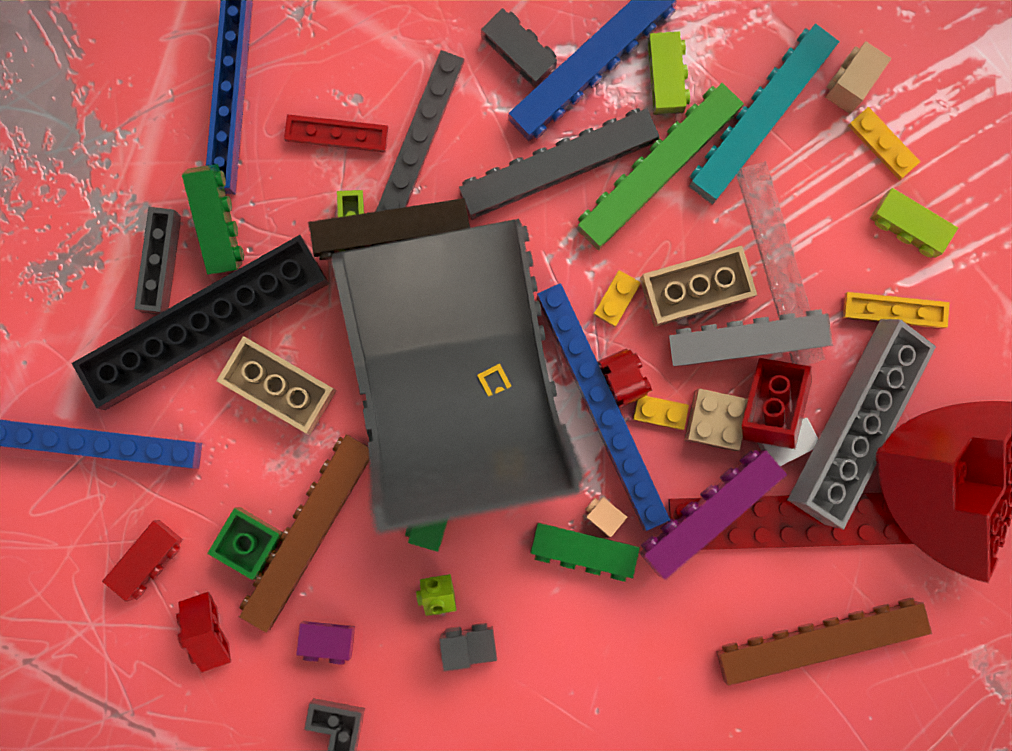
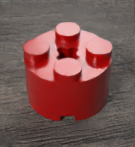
(624, 376)

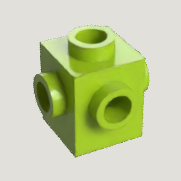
(436, 595)

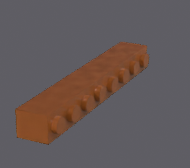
(306, 534)
(823, 642)

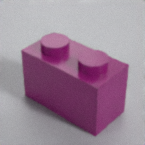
(325, 641)

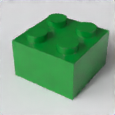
(245, 543)

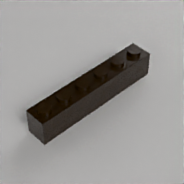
(386, 226)

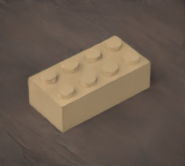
(698, 286)
(276, 385)

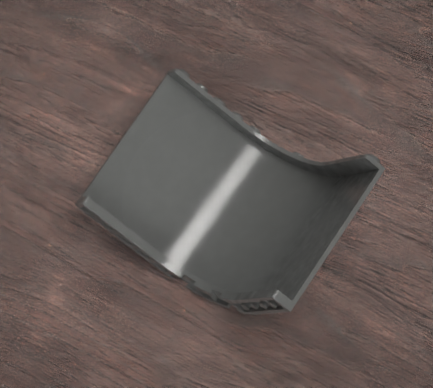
(430, 321)

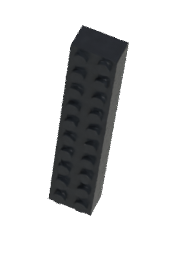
(200, 323)

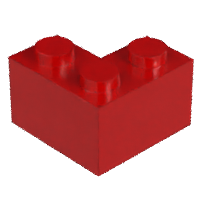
(202, 633)

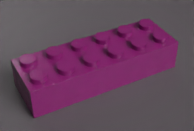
(712, 513)

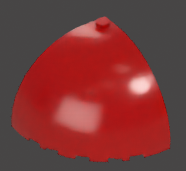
(953, 483)

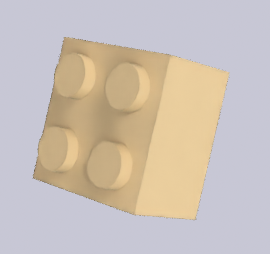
(856, 76)
(716, 420)

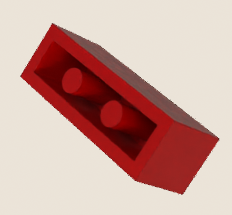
(143, 561)

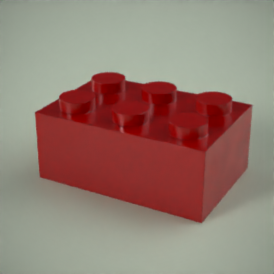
(776, 403)

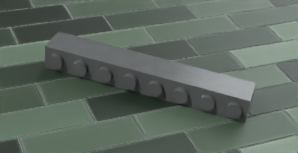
(558, 163)

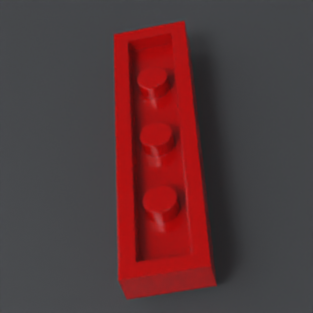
(336, 133)

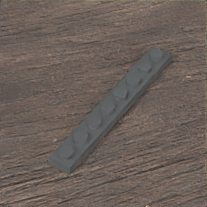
(421, 132)

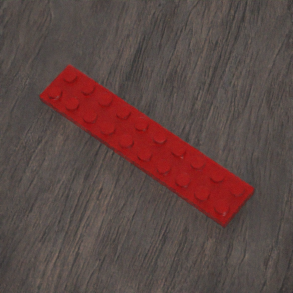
(781, 524)

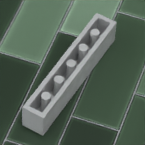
(751, 340)

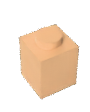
(605, 516)

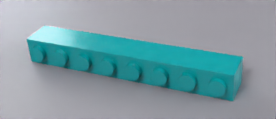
(763, 114)

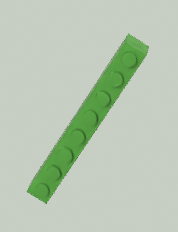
(659, 166)

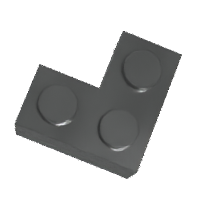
(467, 647)
(338, 720)

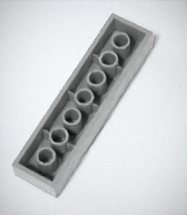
(862, 422)

